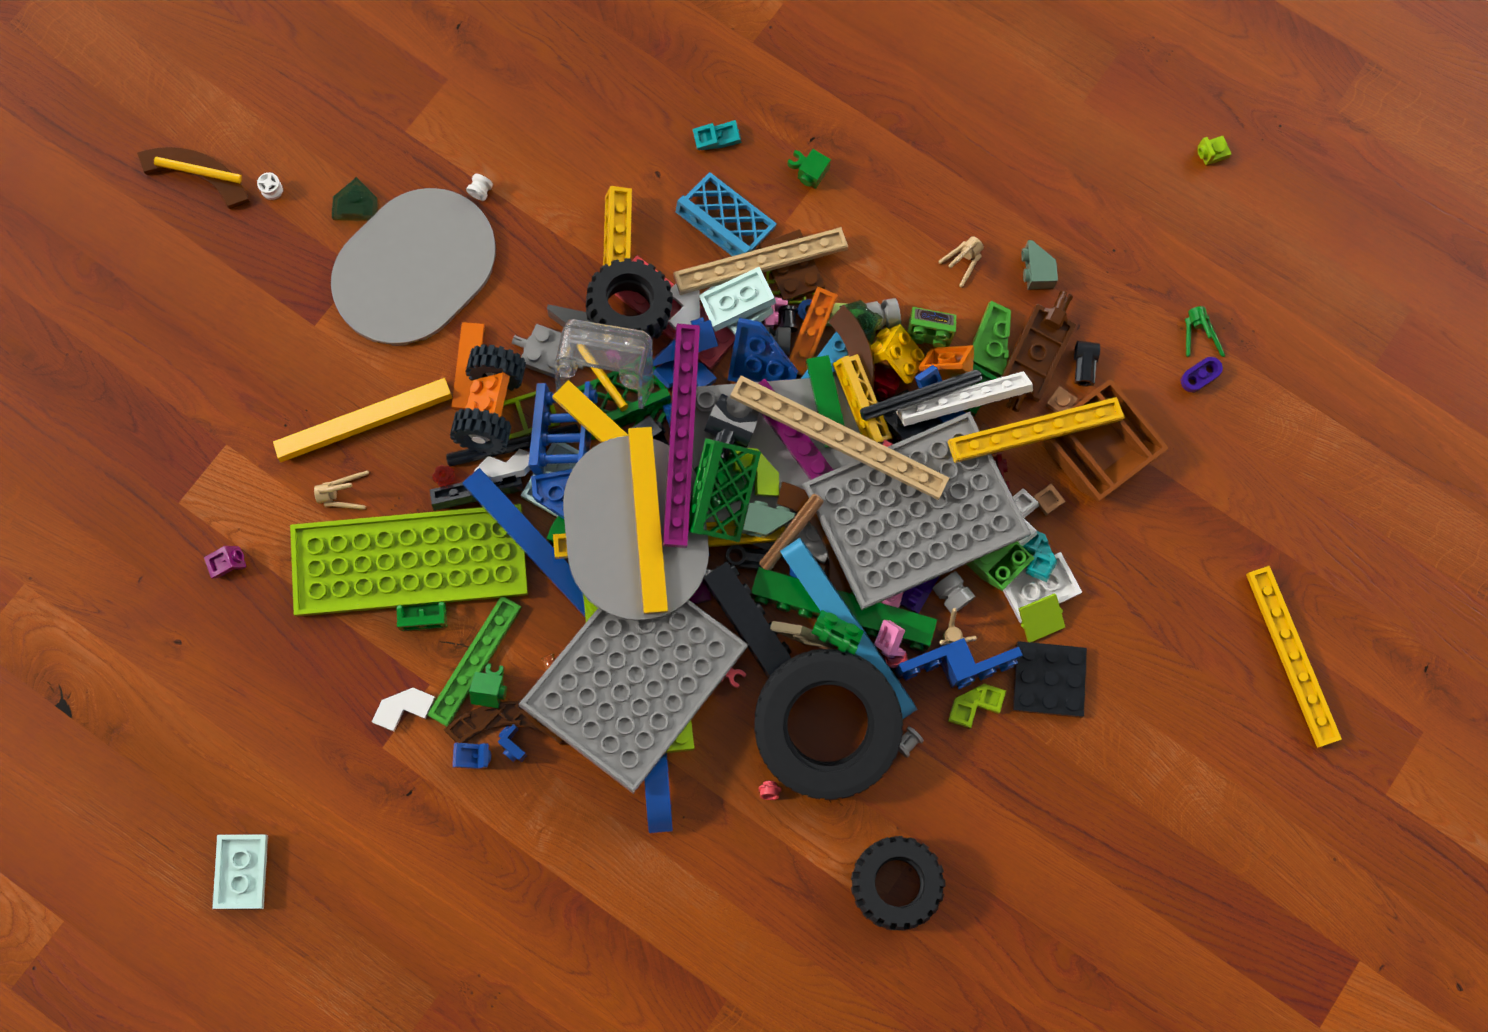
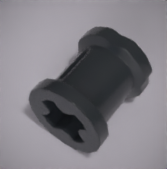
(788, 317)

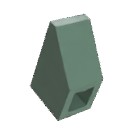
(1040, 267)
(764, 520)

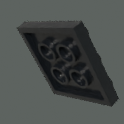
(1050, 679)

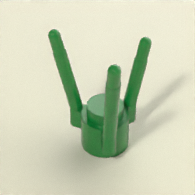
(1199, 319)

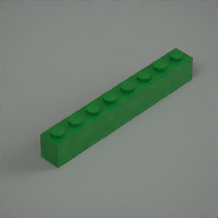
(791, 595)

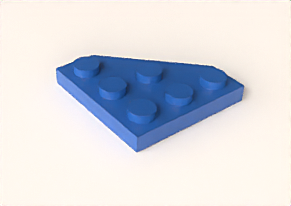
(758, 355)
(549, 490)

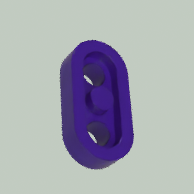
(1200, 375)

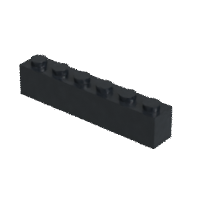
(747, 617)

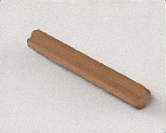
(791, 531)

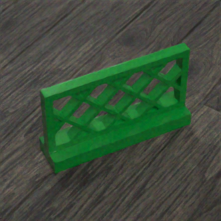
(632, 413)
(704, 490)

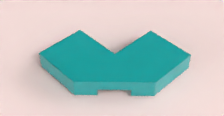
(1044, 559)

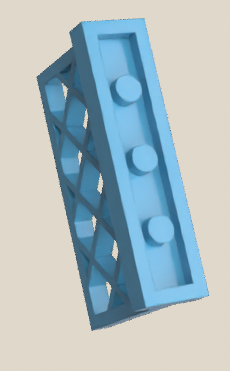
(711, 226)

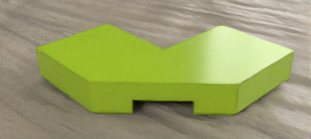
(766, 476)
(983, 696)

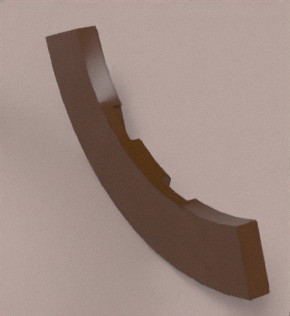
(231, 192)
(855, 340)
(794, 499)
(486, 718)

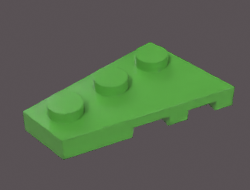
(992, 339)

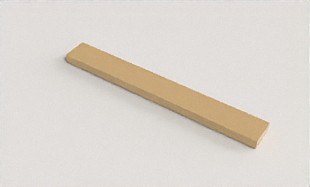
(765, 258)

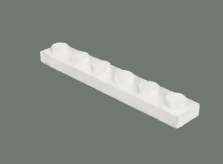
(967, 398)

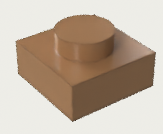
(1061, 400)
(1049, 499)

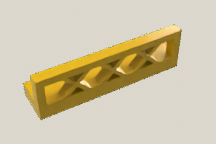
(617, 224)
(858, 399)

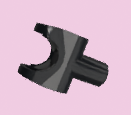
(730, 428)

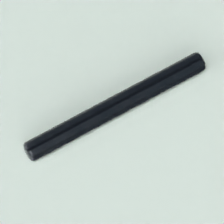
(920, 395)
(513, 445)

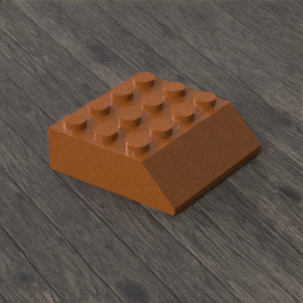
(1108, 454)

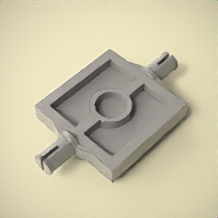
(541, 349)

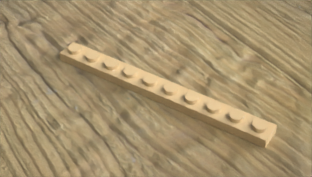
(839, 437)

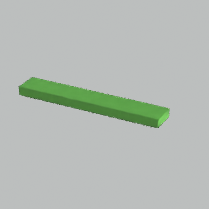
(474, 660)

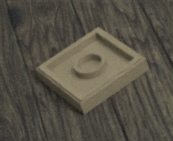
(799, 634)

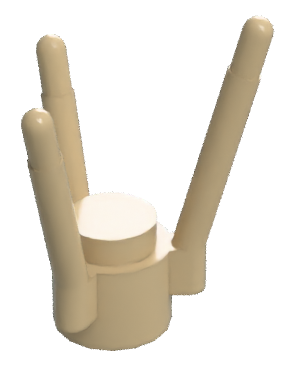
(969, 250)
(328, 491)
(953, 633)

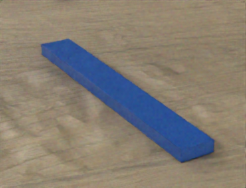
(524, 535)

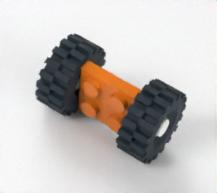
(481, 422)

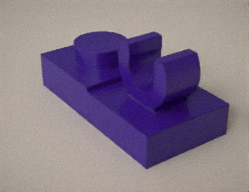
(915, 597)

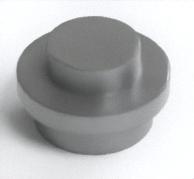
(705, 400)

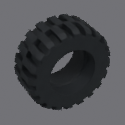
(636, 278)
(930, 877)

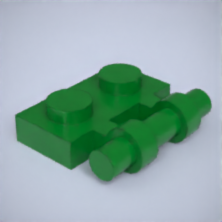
(838, 632)

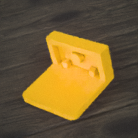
(899, 350)

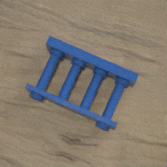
(541, 438)

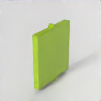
(1041, 617)

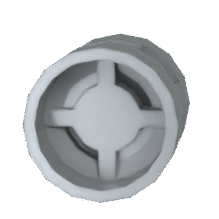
(888, 310)
(953, 592)

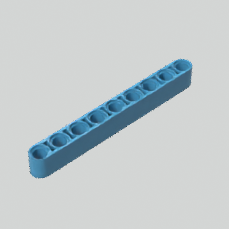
(829, 600)

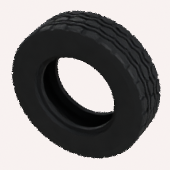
(838, 777)

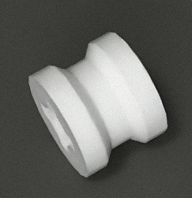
(265, 182)
(479, 187)

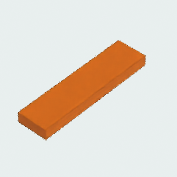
(812, 328)
(471, 336)

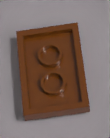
(796, 279)

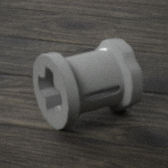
(909, 741)

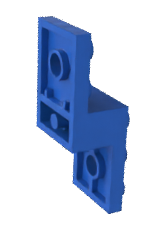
(958, 664)

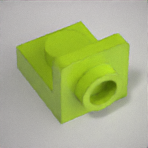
(1213, 150)

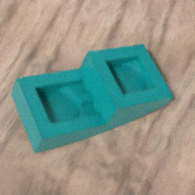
(717, 136)

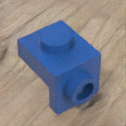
(512, 751)
(471, 755)

